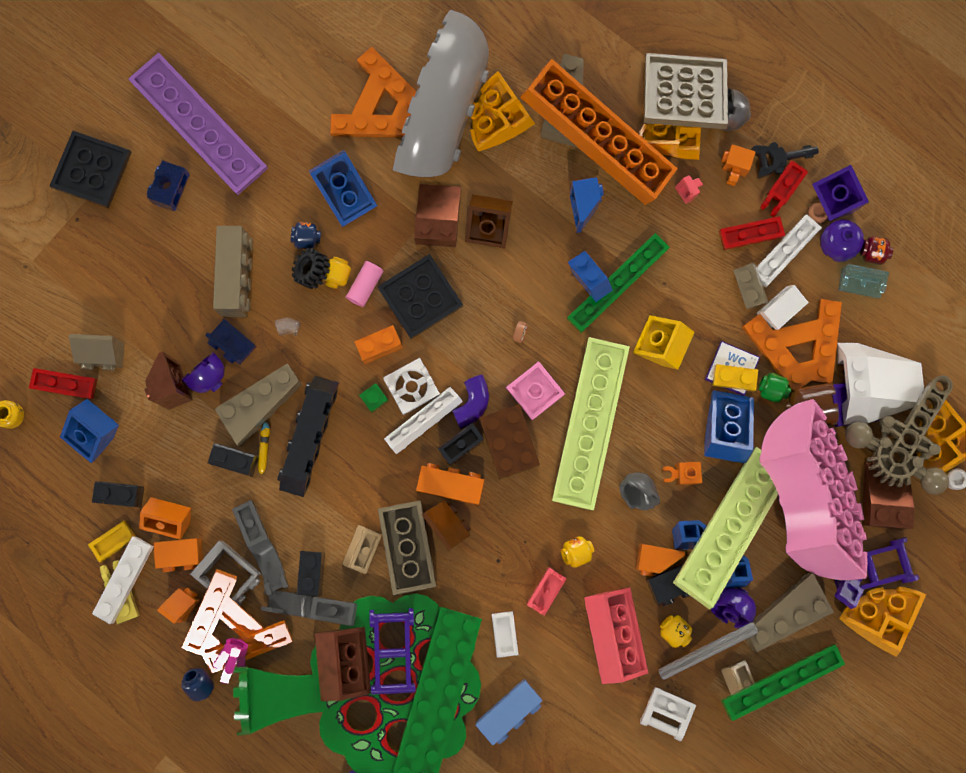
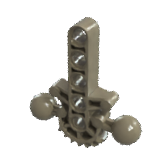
(933, 479)

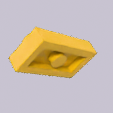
(735, 377)

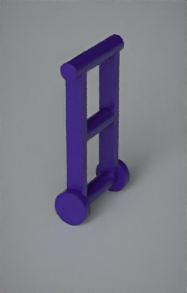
(906, 577)
(374, 620)

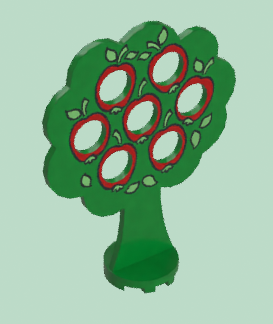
(277, 697)

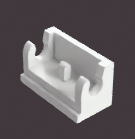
(783, 307)

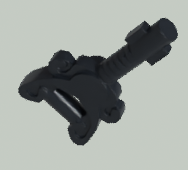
(779, 157)

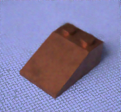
(437, 215)
(886, 505)

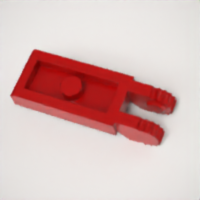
(785, 186)

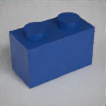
(590, 276)

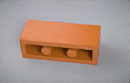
(450, 484)

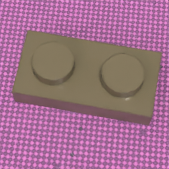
(750, 286)

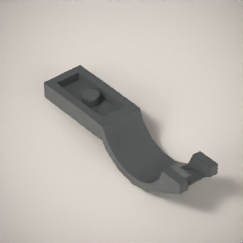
(260, 546)
(312, 607)

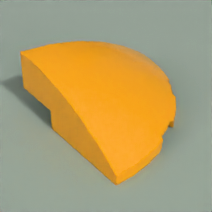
(497, 115)
(673, 140)
(949, 433)
(885, 616)

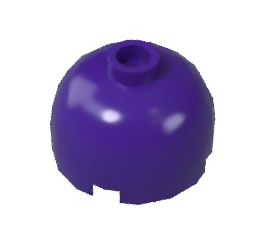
(842, 240)
(206, 375)
(735, 606)

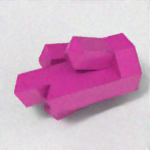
(232, 652)

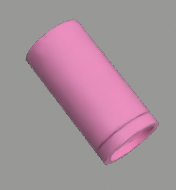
(364, 284)

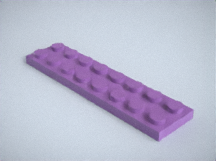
(198, 123)

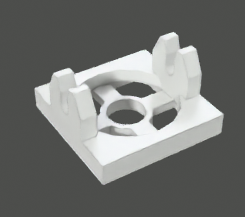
(430, 394)

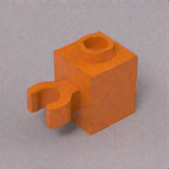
(737, 162)
(685, 474)

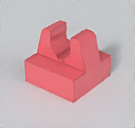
(688, 188)

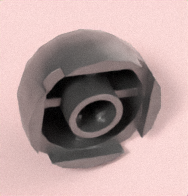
(738, 110)

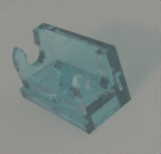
(863, 281)

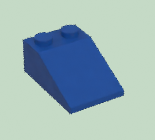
(342, 188)
(729, 427)

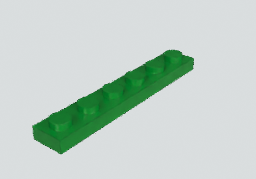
(620, 281)
(782, 682)

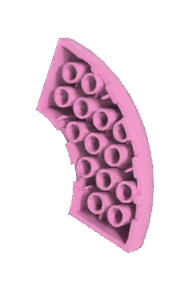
(815, 494)

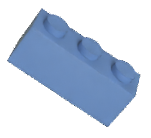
(509, 712)

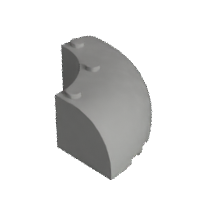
(444, 98)

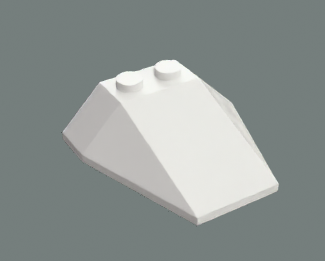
(877, 383)

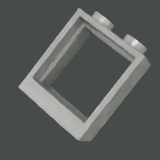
(210, 560)

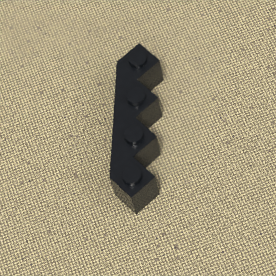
(306, 441)

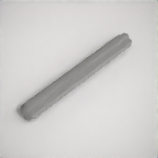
(708, 650)

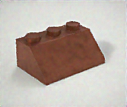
(166, 384)
(342, 664)

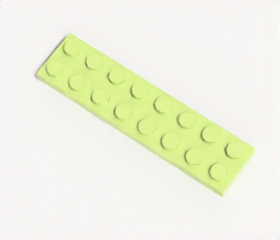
(590, 424)
(728, 533)

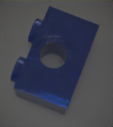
(168, 197)

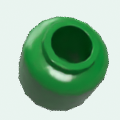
(774, 387)

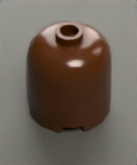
(823, 397)

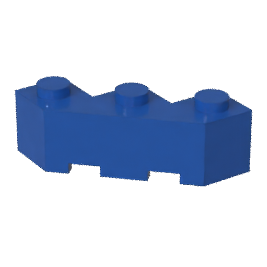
(686, 537)

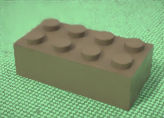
(232, 271)
(407, 547)

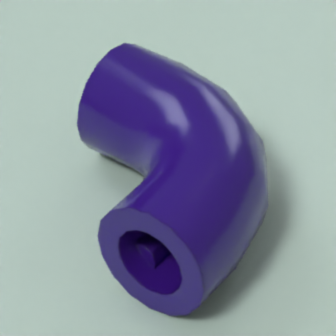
(477, 402)

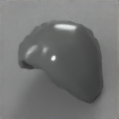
(639, 491)

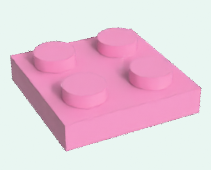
(535, 391)

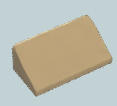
(362, 549)
(737, 676)

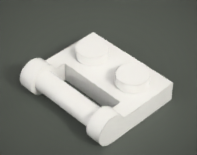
(669, 706)

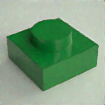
(373, 397)

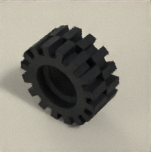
(310, 268)

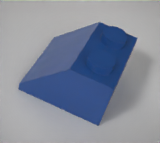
(585, 200)
(88, 430)

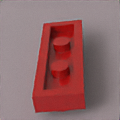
(751, 233)
(62, 383)

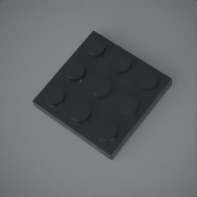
(90, 169)
(420, 296)

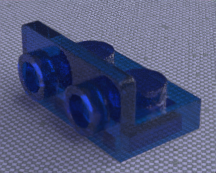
(231, 341)

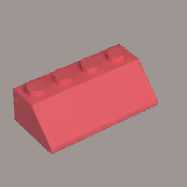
(616, 636)

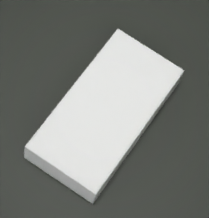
(505, 634)

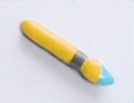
(263, 449)

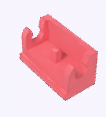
(546, 591)

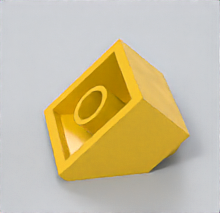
(664, 341)

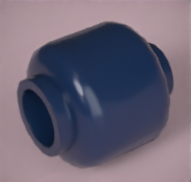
(305, 235)
(197, 684)

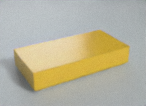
(111, 541)

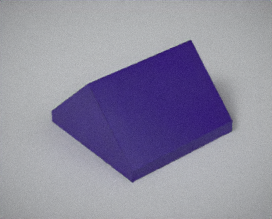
(840, 193)

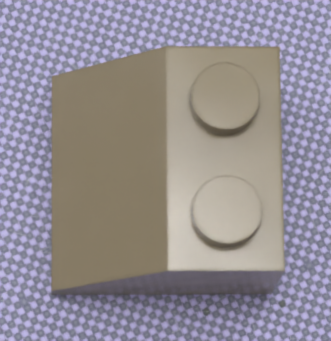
(97, 351)

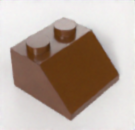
(488, 221)

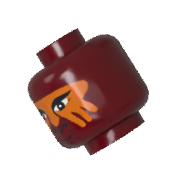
(876, 250)

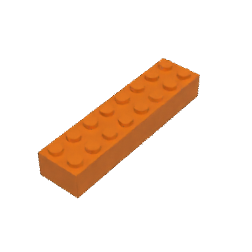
(598, 132)

